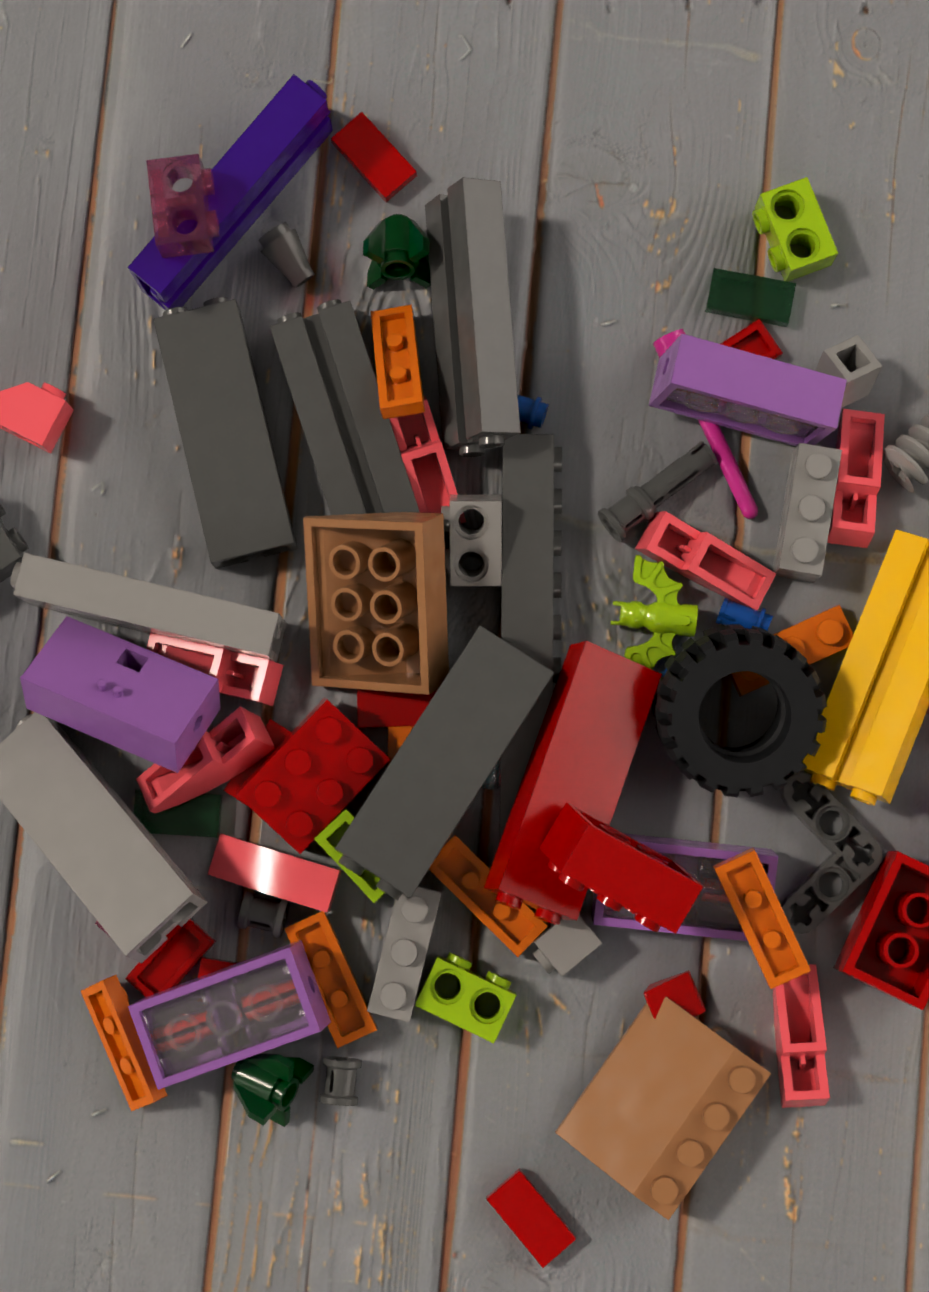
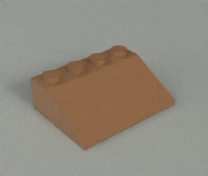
(377, 601)
(662, 1105)

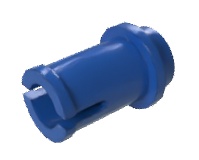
(532, 411)
(736, 613)

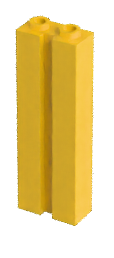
(881, 682)

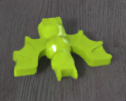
(661, 617)

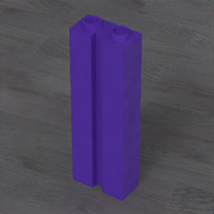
(245, 185)

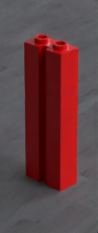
(575, 760)

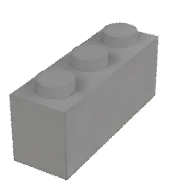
(807, 512)
(404, 954)

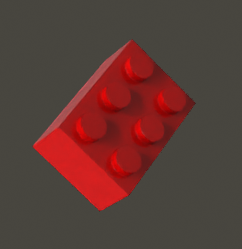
(312, 775)
(619, 870)
(892, 933)

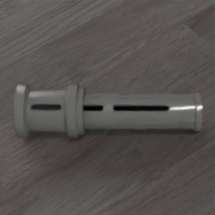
(642, 501)

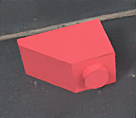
(35, 414)

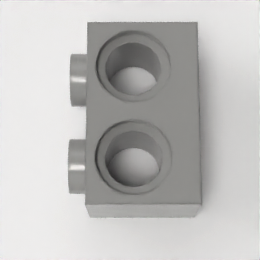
(483, 540)

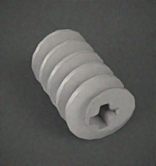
(909, 455)

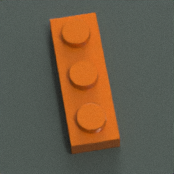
(397, 362)
(813, 638)
(465, 877)
(761, 918)
(334, 978)
(111, 1016)

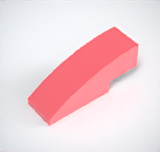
(425, 460)
(858, 479)
(705, 560)
(238, 673)
(217, 758)
(274, 872)
(800, 1042)

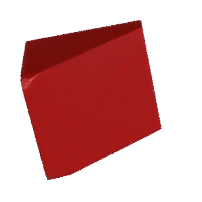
(677, 988)

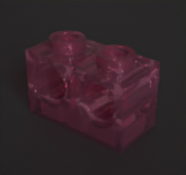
(174, 207)

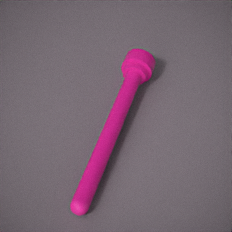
(719, 447)

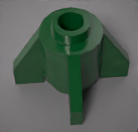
(397, 252)
(269, 1085)

